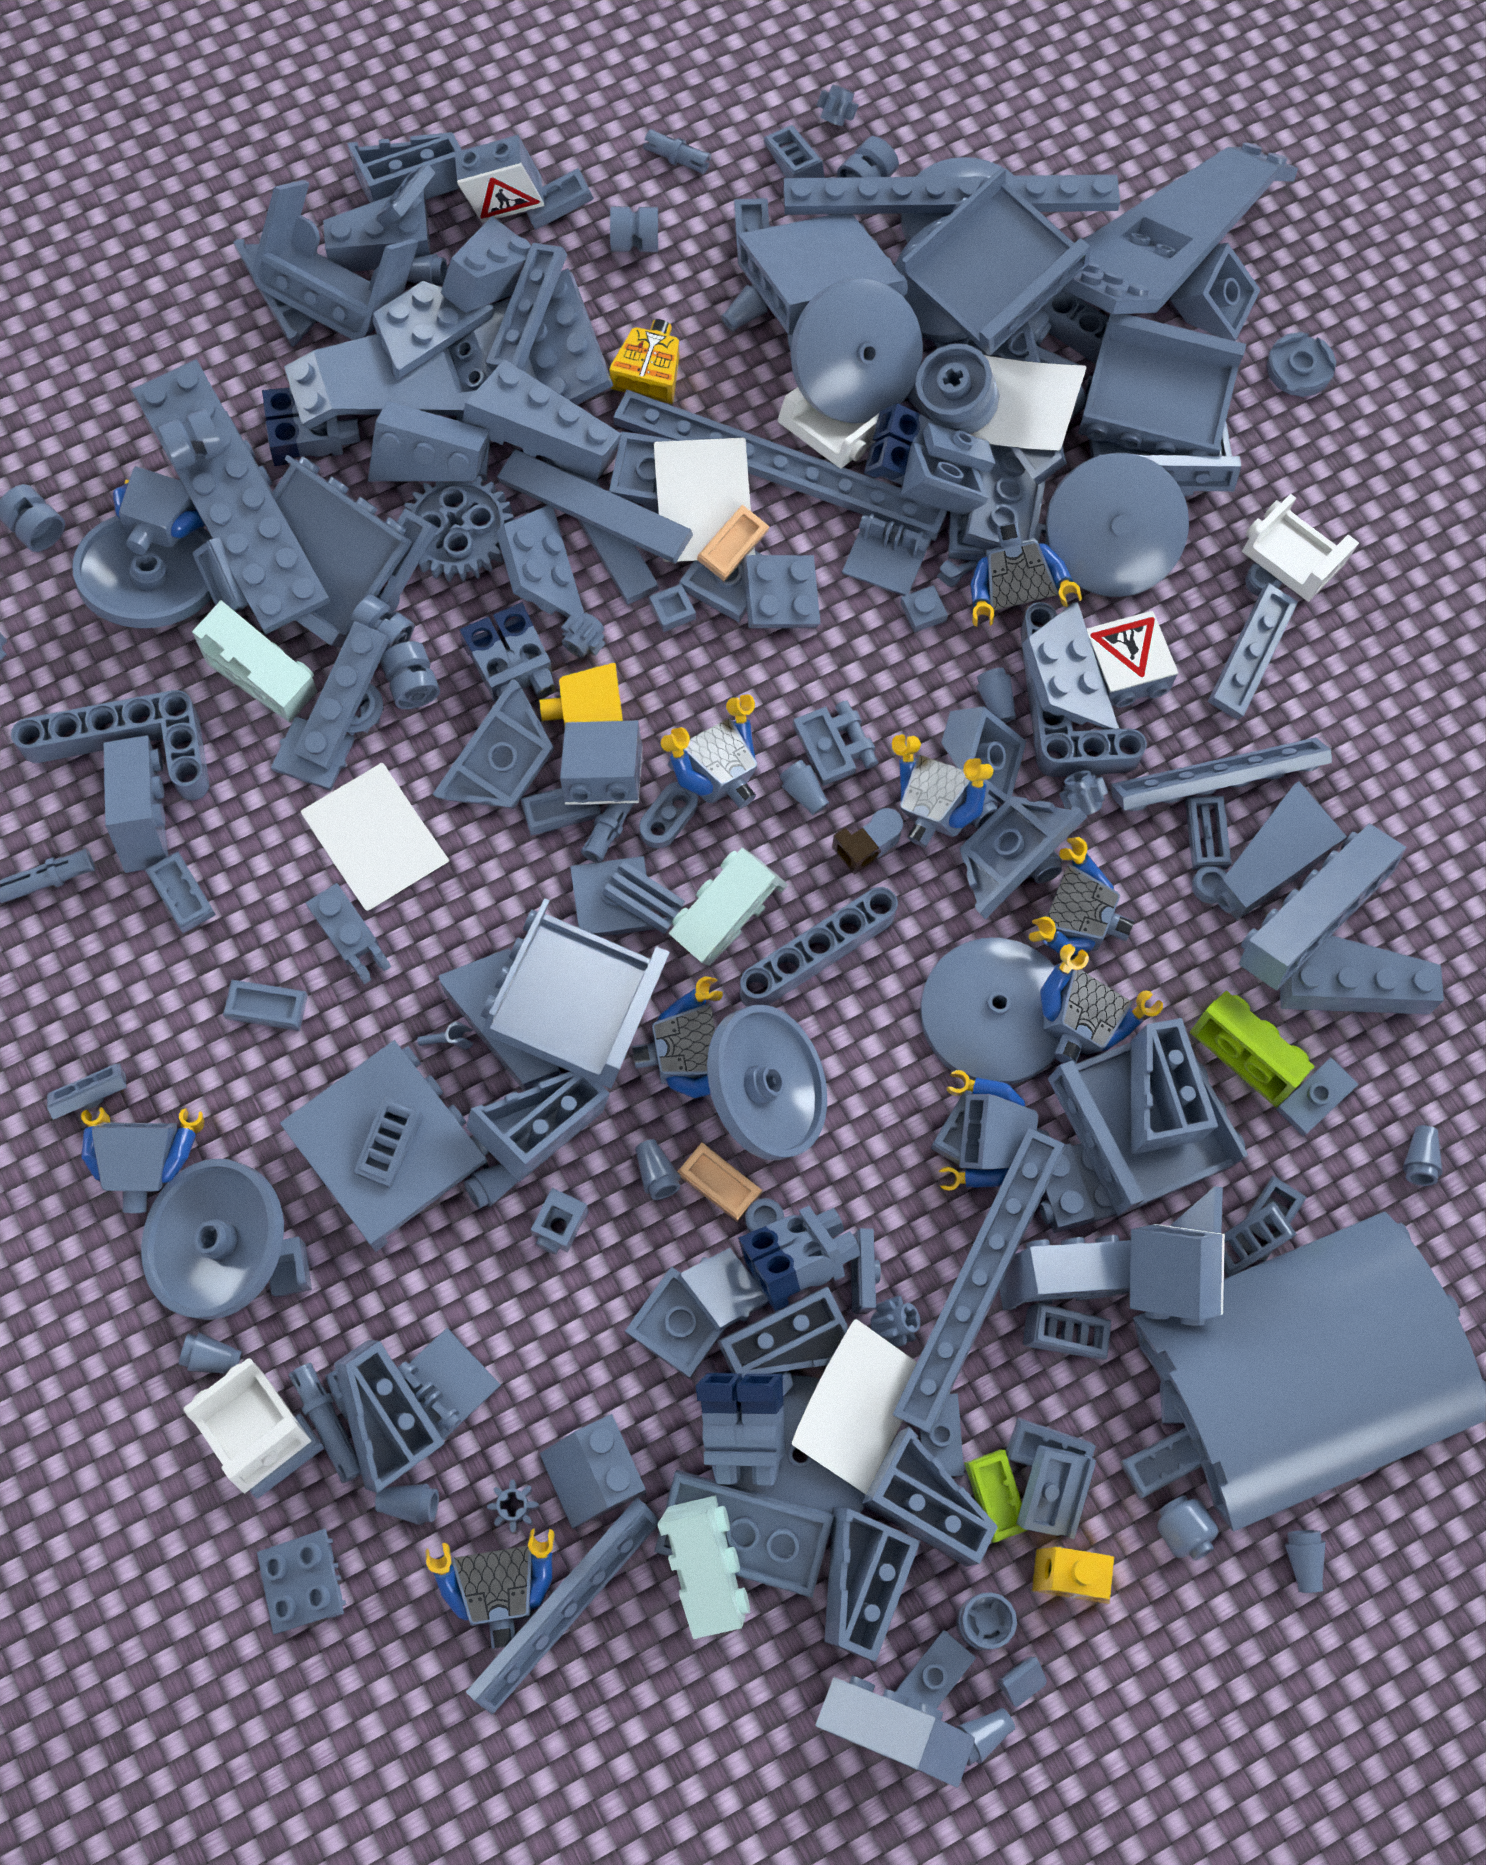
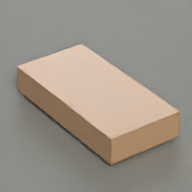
(733, 543)
(719, 1182)

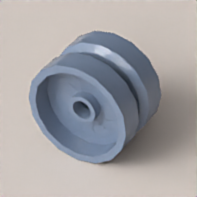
(957, 388)

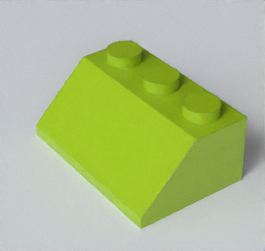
(1252, 1048)

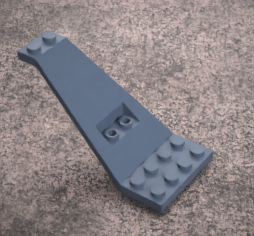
(1163, 239)
(360, 376)

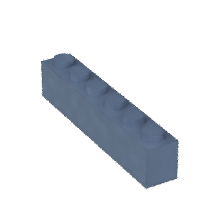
(1320, 906)

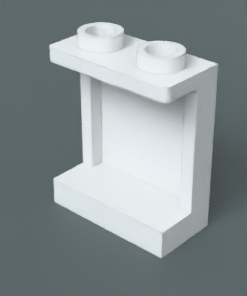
(832, 438)
(1295, 550)
(247, 1425)

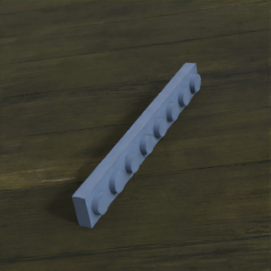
(979, 1281)

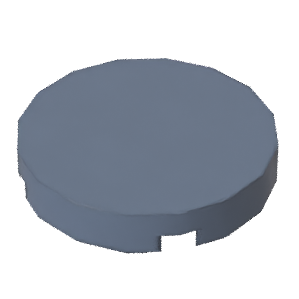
(1301, 364)

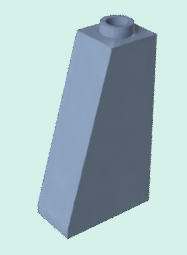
(1283, 849)
(468, 991)

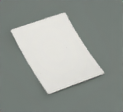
(1032, 403)
(701, 486)
(374, 836)
(851, 1410)

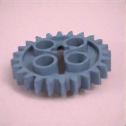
(459, 527)

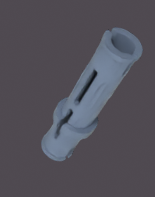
(45, 875)
(323, 1416)

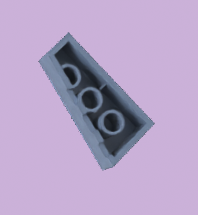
(541, 422)

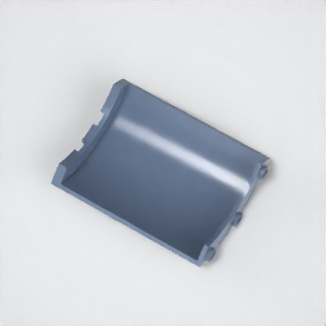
(1319, 1369)

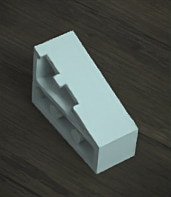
(254, 662)
(725, 906)
(705, 1566)

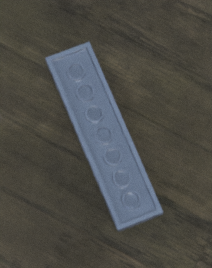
(236, 504)

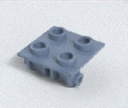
(886, 555)
(448, 1382)
(301, 1581)

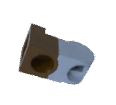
(869, 841)

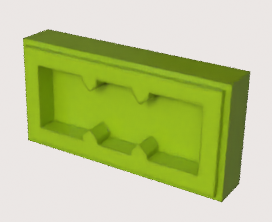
(996, 1492)

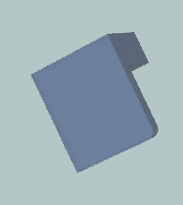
(292, 1269)

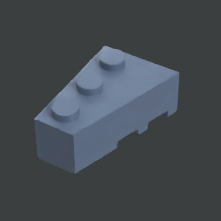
(1067, 1271)
(864, 1581)

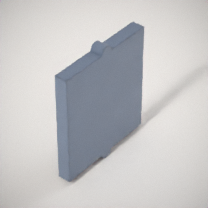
(304, 770)
(723, 1289)

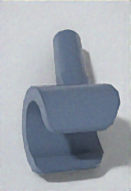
(952, 574)
(452, 1035)

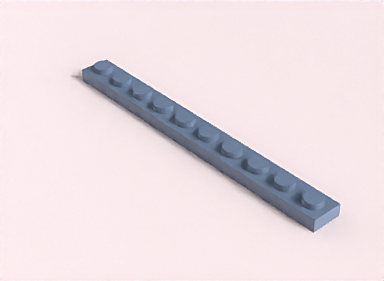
(942, 193)
(785, 465)

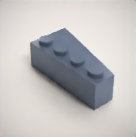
(1363, 979)

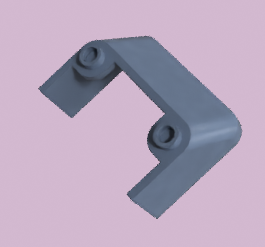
(314, 285)

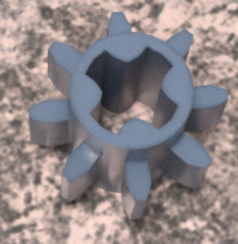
(837, 105)
(583, 635)
(1083, 791)
(896, 1321)
(504, 1498)

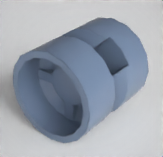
(870, 159)
(633, 229)
(191, 439)
(31, 518)
(377, 615)
(409, 675)
(986, 1621)

